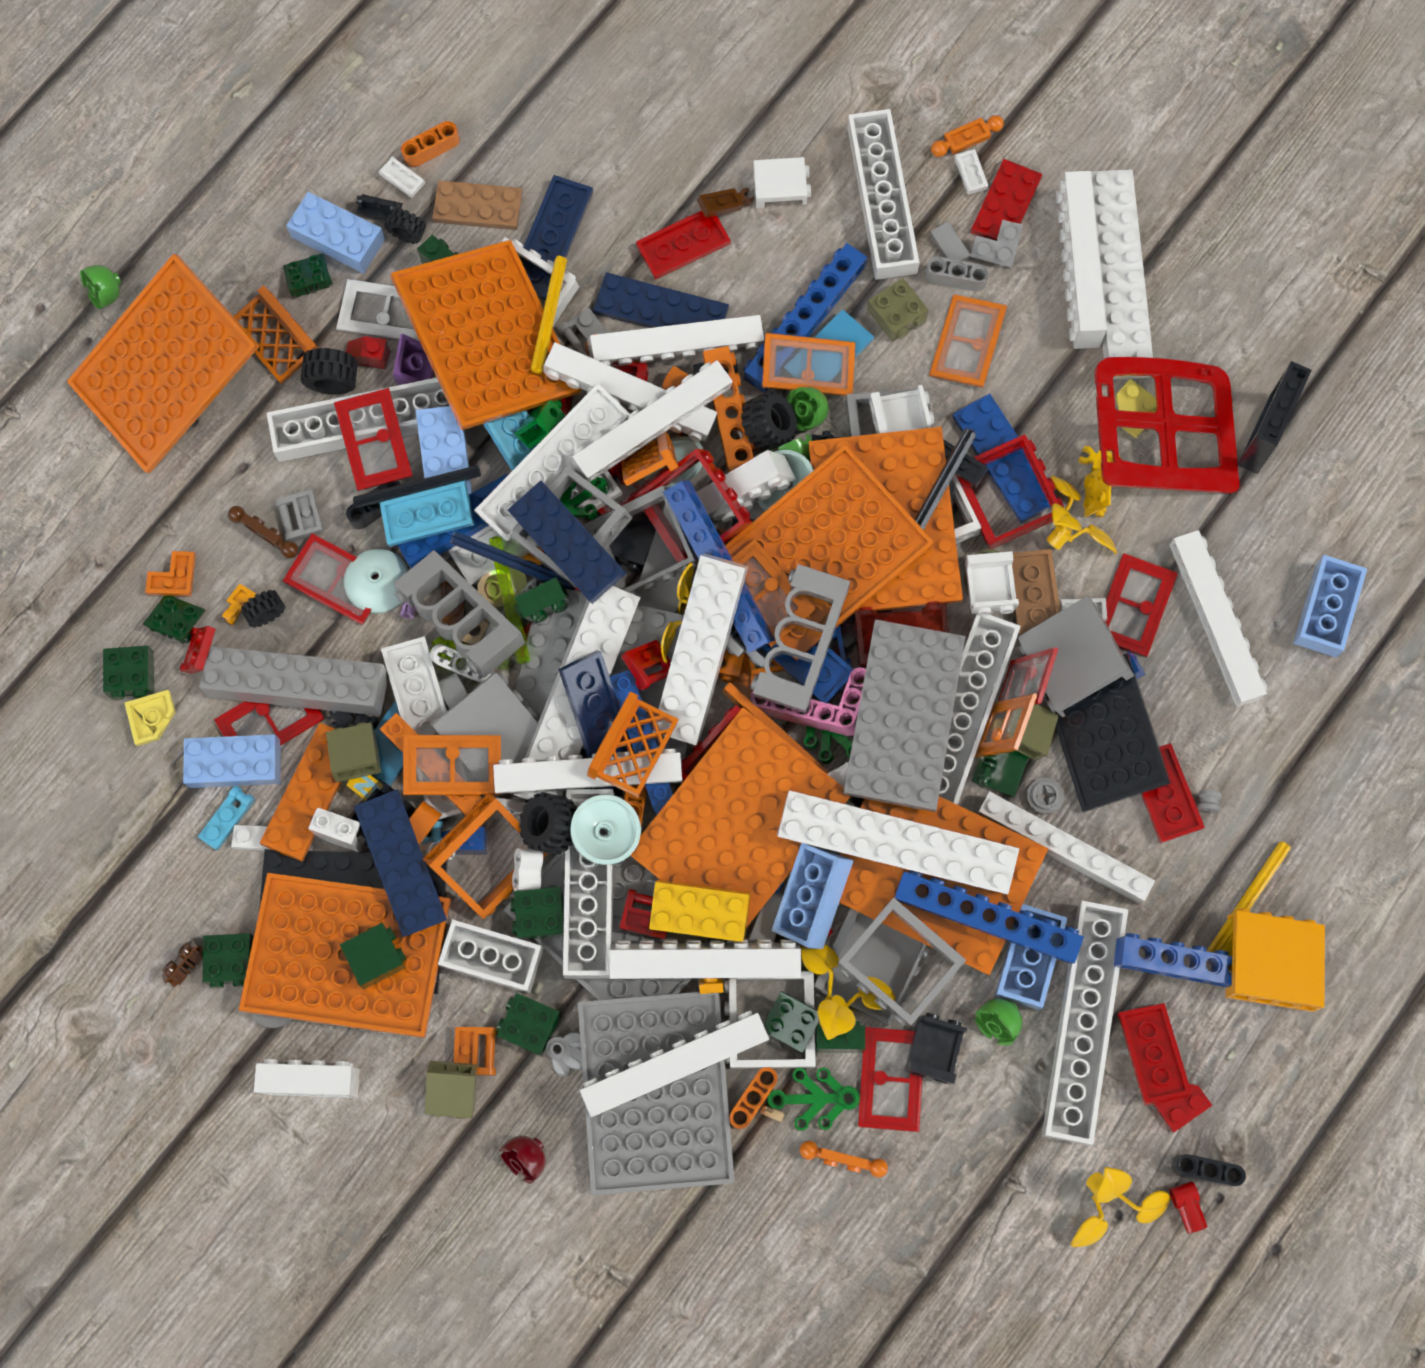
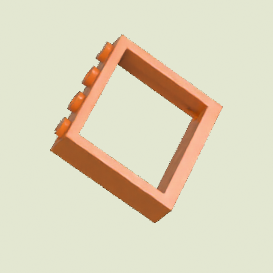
(457, 837)

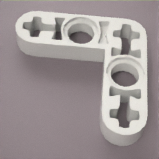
(452, 663)

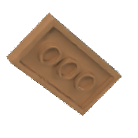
(477, 205)
(1034, 588)

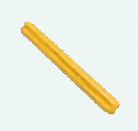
(548, 315)
(1252, 892)

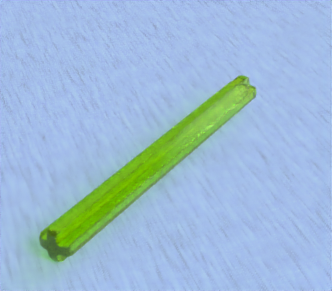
(509, 600)

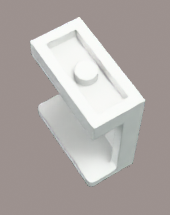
(781, 180)
(901, 411)
(991, 583)
(337, 830)

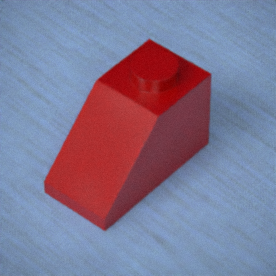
(369, 351)

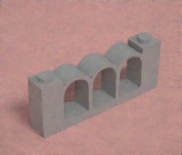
(821, 586)
(482, 656)

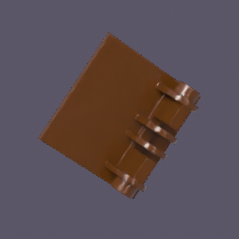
(171, 970)

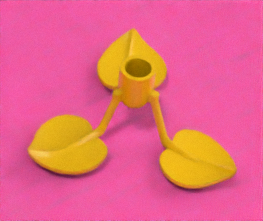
(1066, 522)
(683, 593)
(834, 1011)
(1106, 1188)

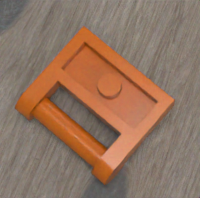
(467, 1047)

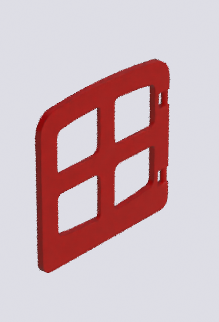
(1166, 423)

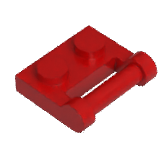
(198, 649)
(644, 658)
(636, 919)

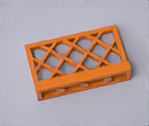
(290, 327)
(649, 459)
(618, 731)

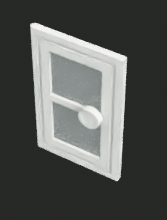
(374, 311)

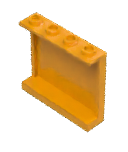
(1277, 961)

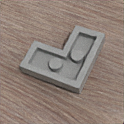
(1003, 249)
(736, 647)

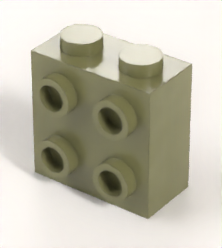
(898, 310)
(1038, 732)
(353, 752)
(451, 1089)

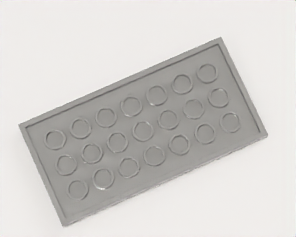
(904, 716)

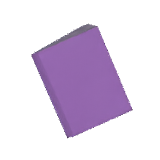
(411, 362)

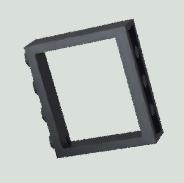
(1274, 417)

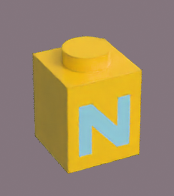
(361, 785)

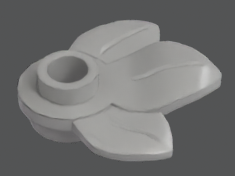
(570, 1055)

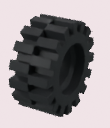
(405, 225)
(263, 608)

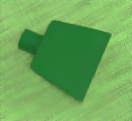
(546, 417)

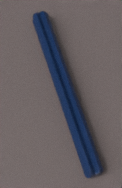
(505, 558)

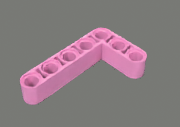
(817, 709)

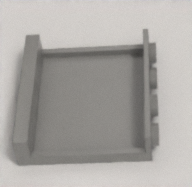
(1085, 654)
(492, 711)
(883, 955)

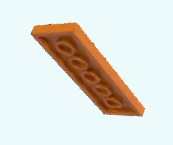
(309, 789)

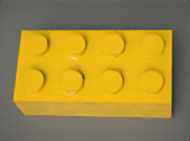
(699, 910)

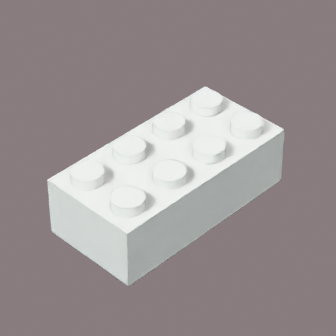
(751, 482)
(490, 956)
(311, 1080)

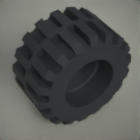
(329, 371)
(769, 421)
(547, 823)

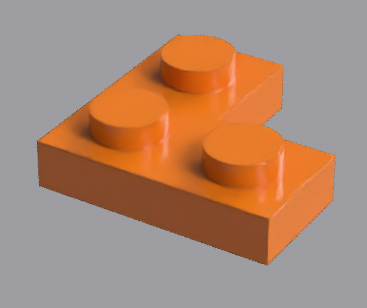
(177, 581)

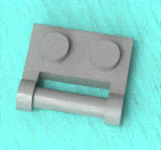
(586, 324)
(306, 514)

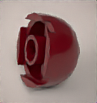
(524, 1156)

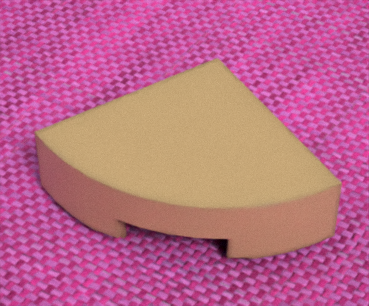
(772, 1113)

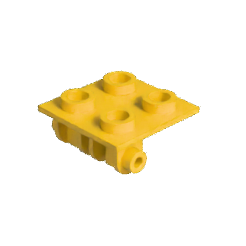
(1096, 494)

